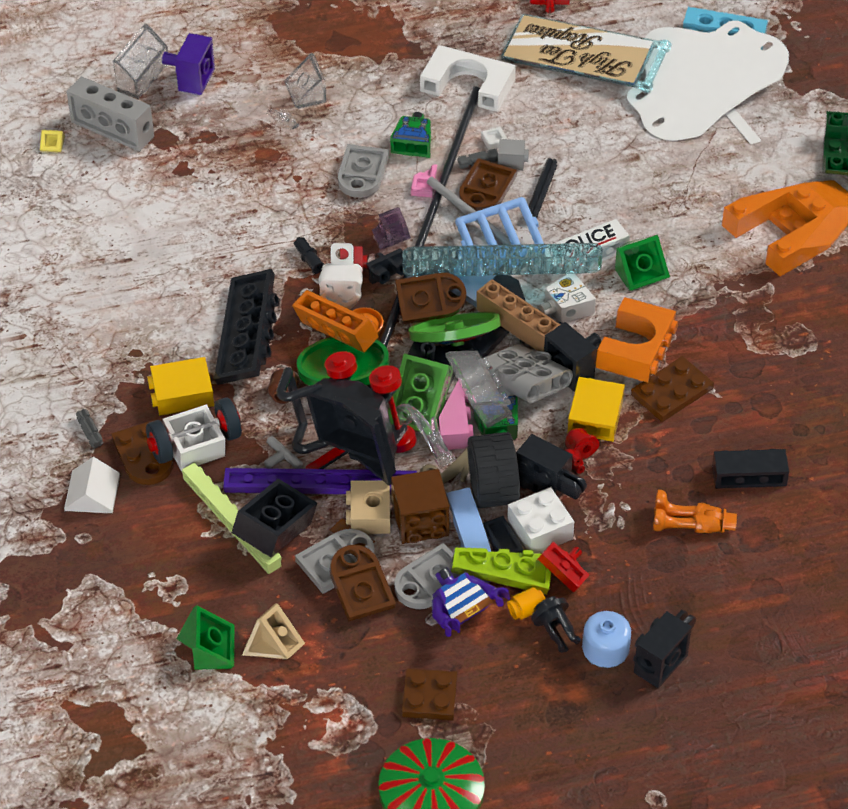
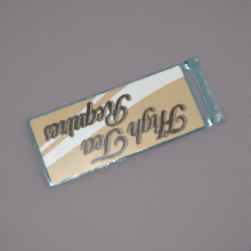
(584, 51)

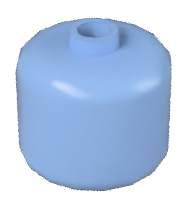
(606, 639)

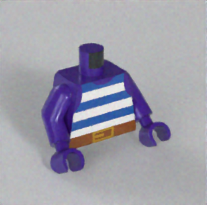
(462, 599)

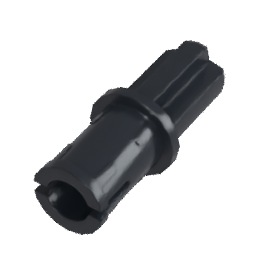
(308, 255)

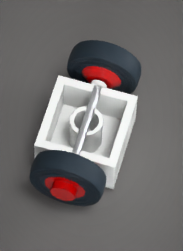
(194, 434)

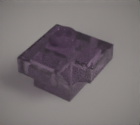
(391, 229)

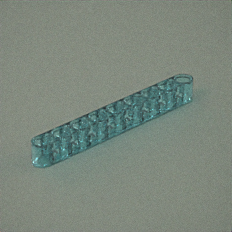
(503, 259)

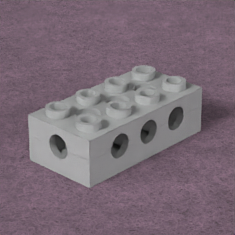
(110, 113)

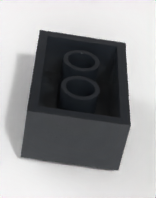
(274, 518)

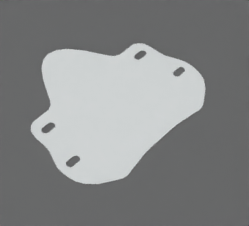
(706, 77)

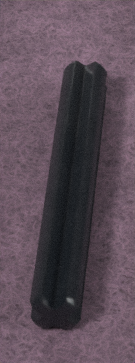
(542, 186)

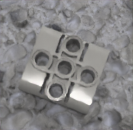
(528, 373)

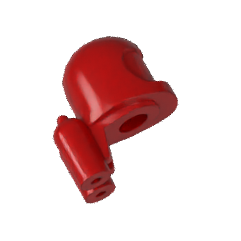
(581, 446)

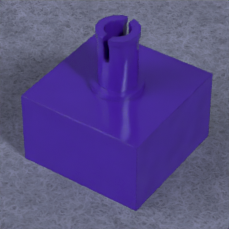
(193, 63)

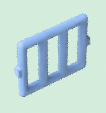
(500, 209)

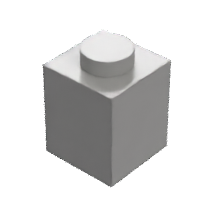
(512, 153)

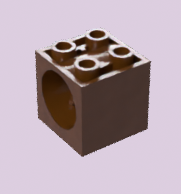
(420, 506)

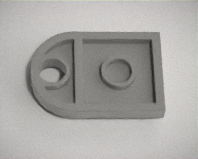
(362, 167)
(317, 558)
(421, 577)

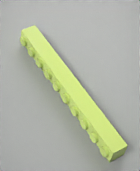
(224, 511)

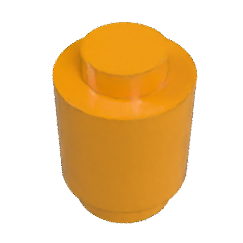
(523, 604)

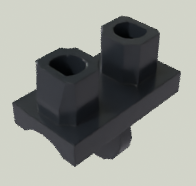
(385, 266)

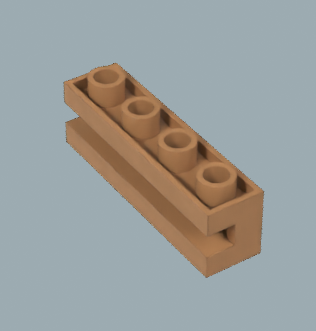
(515, 314)

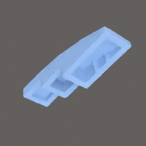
(467, 520)

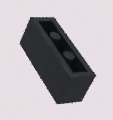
(750, 468)

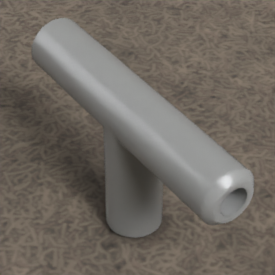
(282, 453)

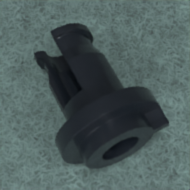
(551, 614)

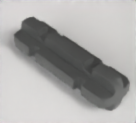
(464, 162)
(89, 428)

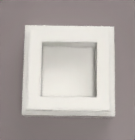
(492, 136)

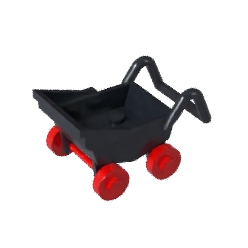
(351, 414)

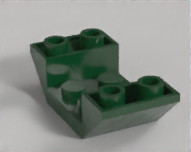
(835, 144)

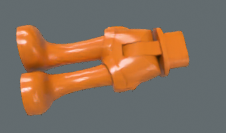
(701, 518)

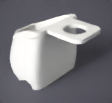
(341, 278)

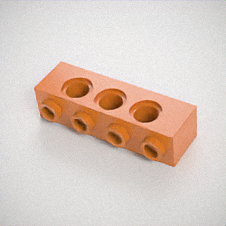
(335, 321)

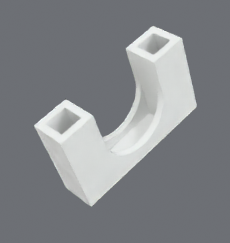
(449, 63)

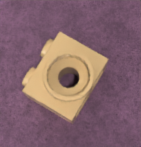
(369, 507)

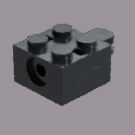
(547, 466)
(663, 647)

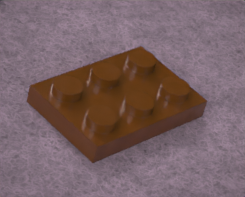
(672, 389)

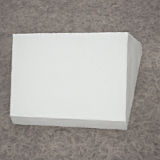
(92, 488)

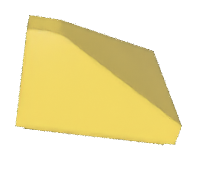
(52, 140)

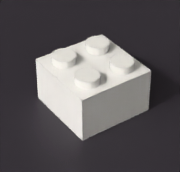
(540, 521)

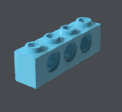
(710, 21)

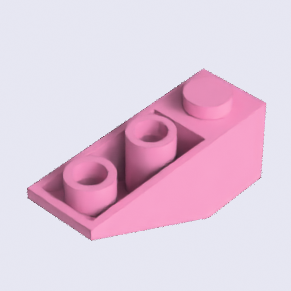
(454, 420)

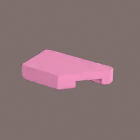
(419, 185)

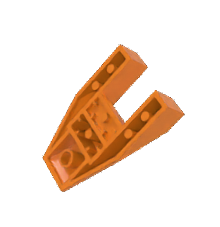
(806, 212)

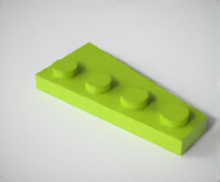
(502, 567)

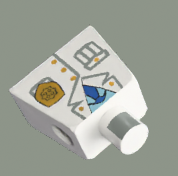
(568, 299)

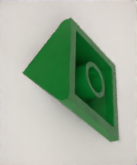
(641, 262)
(209, 639)

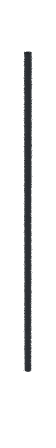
(393, 316)

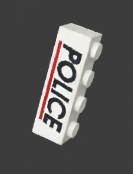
(608, 235)

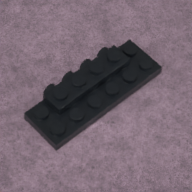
(247, 327)

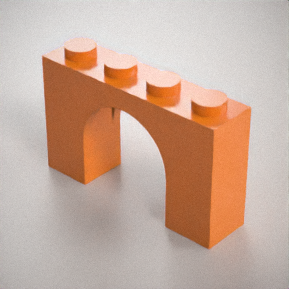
(638, 360)

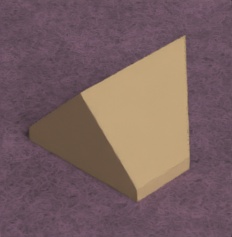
(273, 636)

